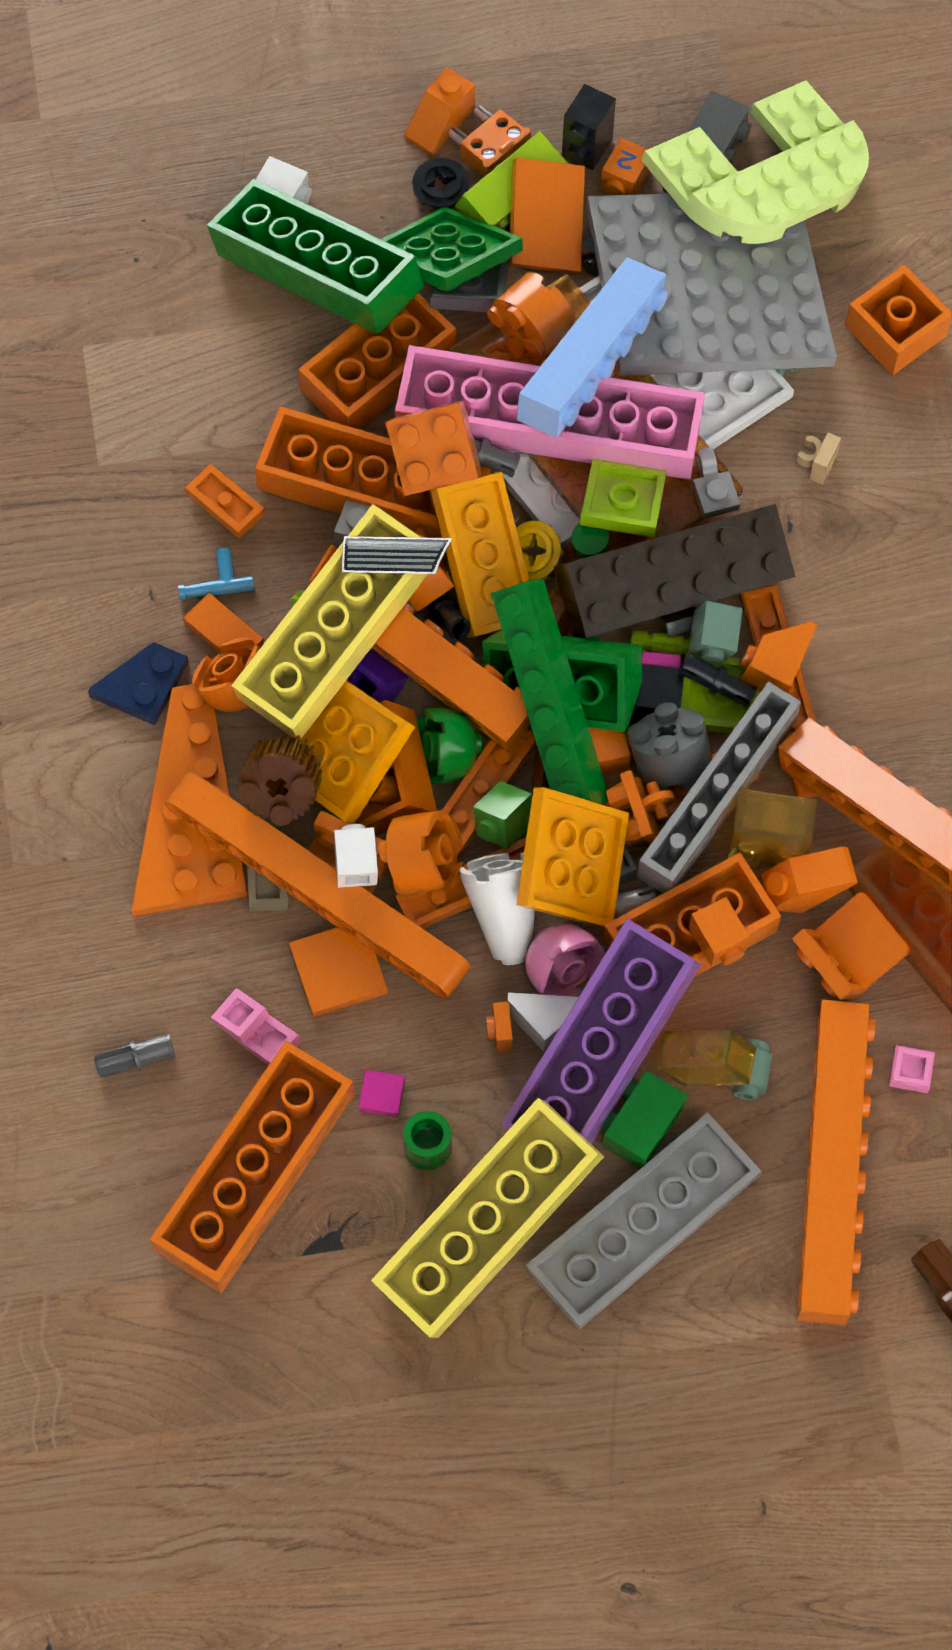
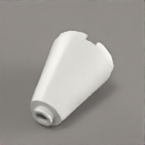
(493, 893)

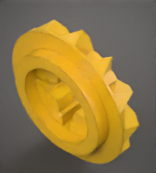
(548, 540)

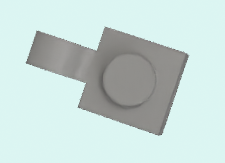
(714, 490)

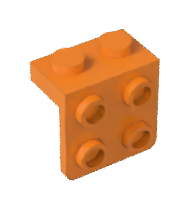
(852, 948)

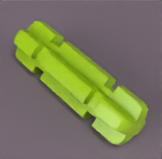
(661, 642)

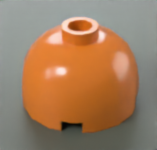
(215, 676)

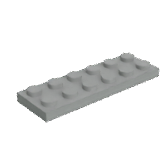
(643, 1220)

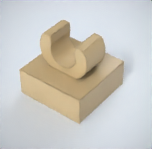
(823, 456)

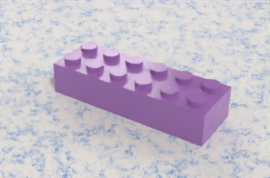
(608, 1030)

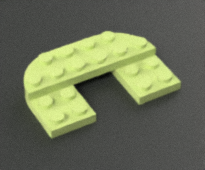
(815, 172)

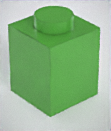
(502, 814)

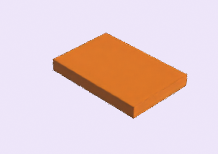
(547, 215)

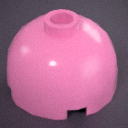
(562, 959)

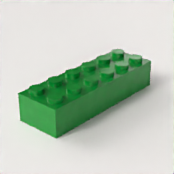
(316, 256)

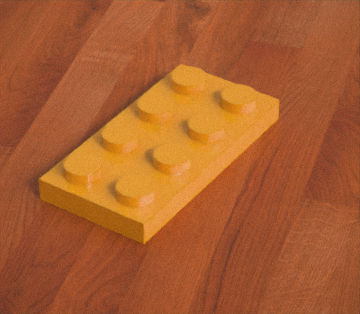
(483, 546)

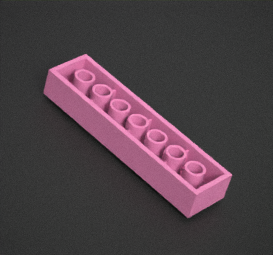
(620, 425)

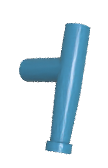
(225, 585)

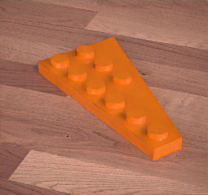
(177, 861)

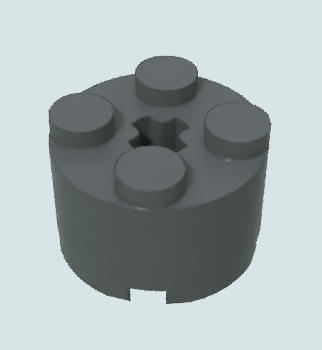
(670, 746)

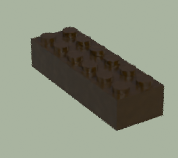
(674, 572)

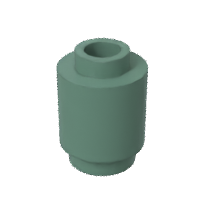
(759, 1075)

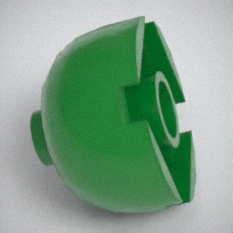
(448, 744)

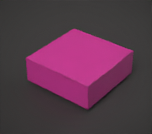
(661, 659)
(381, 1093)

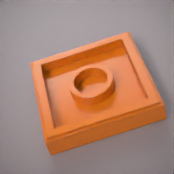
(336, 971)

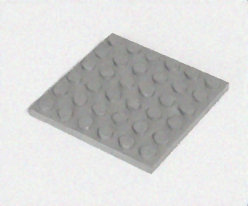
(725, 298)

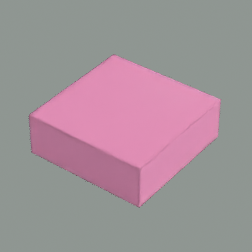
(911, 1069)

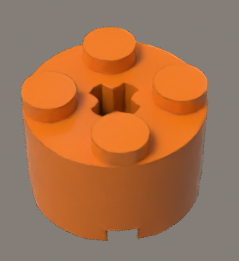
(532, 316)
(422, 852)

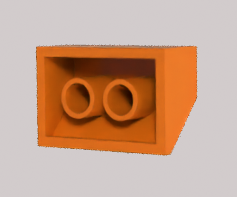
(406, 784)

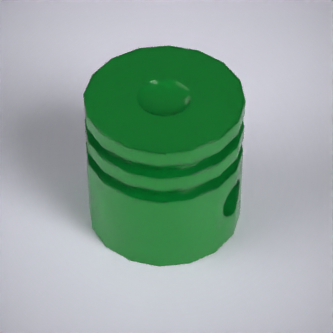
(427, 1140)

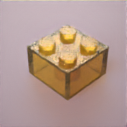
(771, 827)

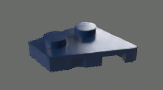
(142, 683)

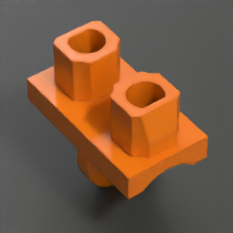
(633, 794)

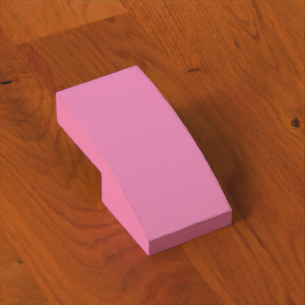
(253, 1026)

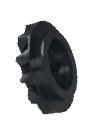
(449, 173)

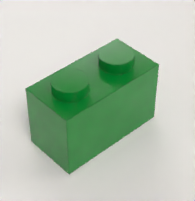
(643, 1120)

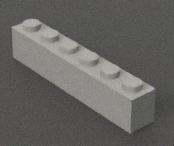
(717, 789)

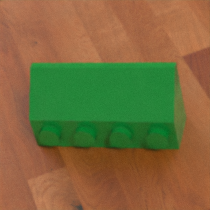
(603, 672)

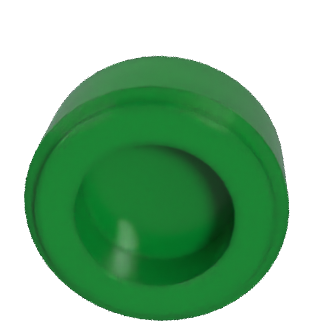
(589, 540)

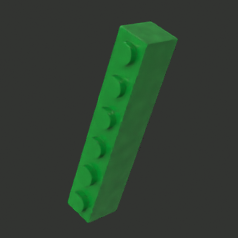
(549, 691)

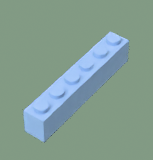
(592, 348)

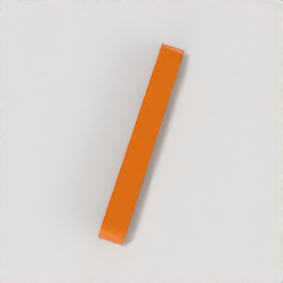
(315, 885)

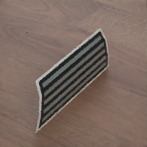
(393, 554)

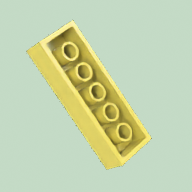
(325, 635)
(487, 1218)

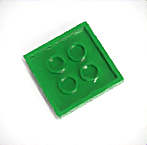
(454, 247)

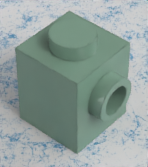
(715, 632)

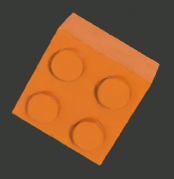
(898, 319)
(434, 448)

